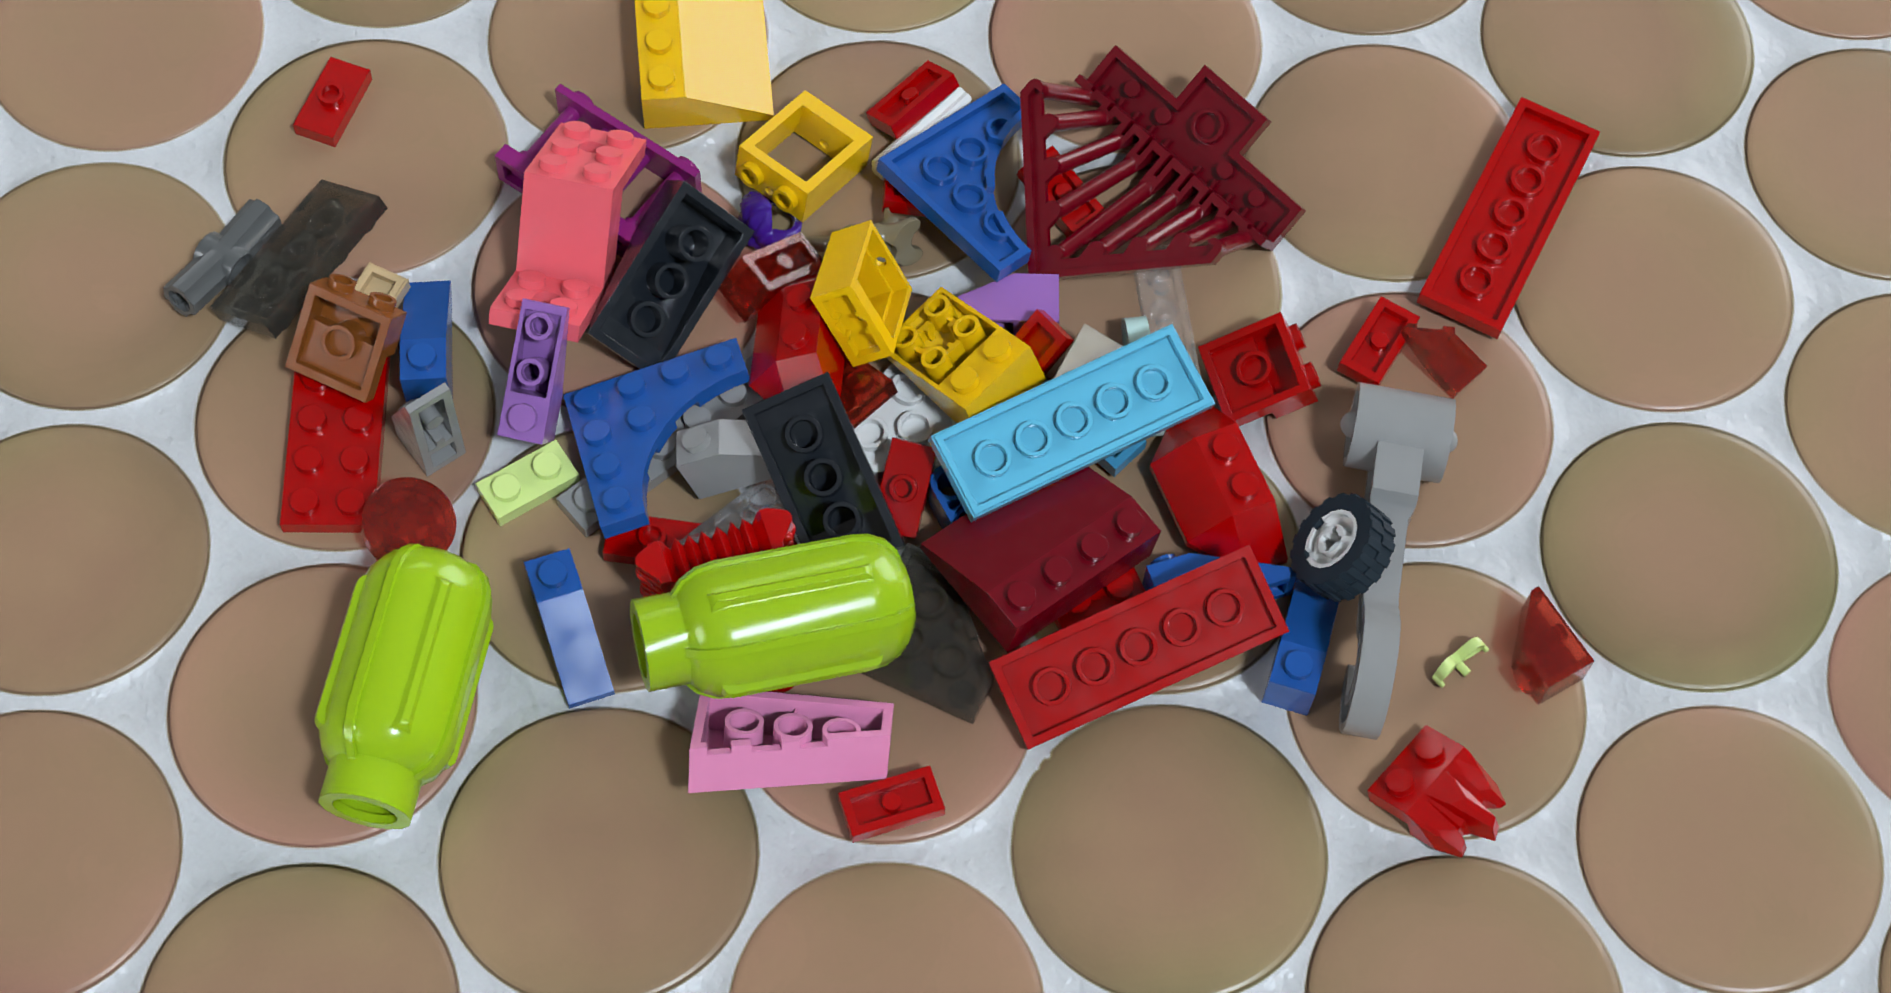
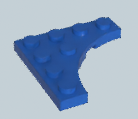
(952, 179)
(633, 416)

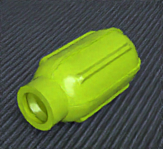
(777, 618)
(402, 682)

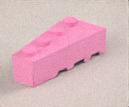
(787, 741)

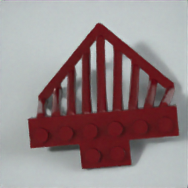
(1193, 135)

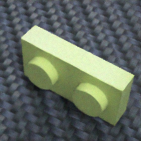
(527, 482)

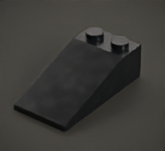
(668, 275)
(820, 464)

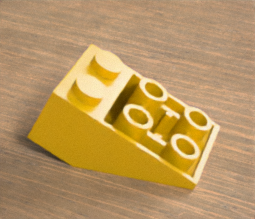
(963, 357)

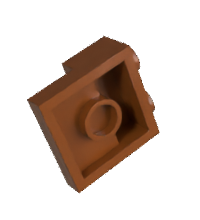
(345, 336)

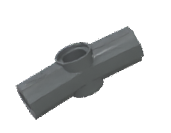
(221, 257)

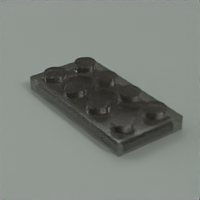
(300, 252)

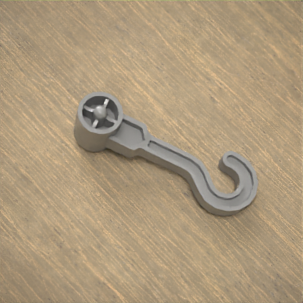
(1399, 442)

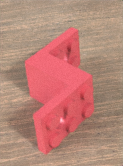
(570, 223)

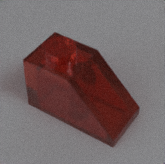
(766, 272)
(1546, 650)

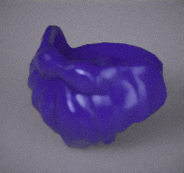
(757, 215)

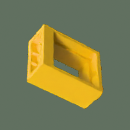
(822, 128)
(861, 296)

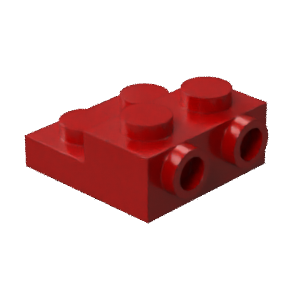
(1260, 370)

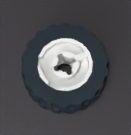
(1342, 547)

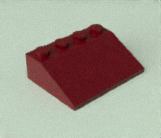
(1043, 553)

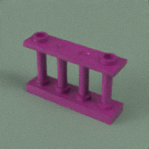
(579, 107)

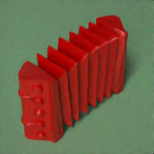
(662, 566)

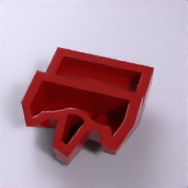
(1439, 793)

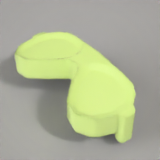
(1457, 660)

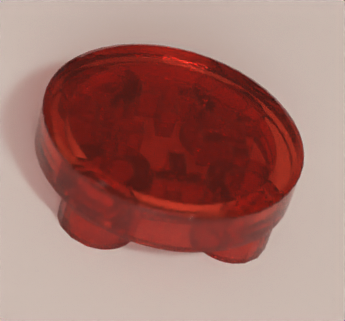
(407, 513)

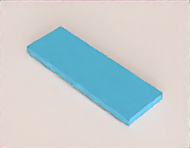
(1071, 422)

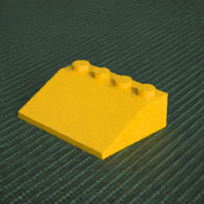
(703, 62)

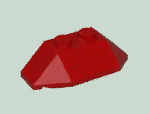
(793, 343)
(1217, 489)

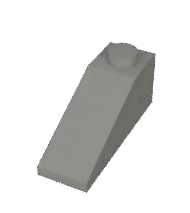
(430, 429)
(719, 457)

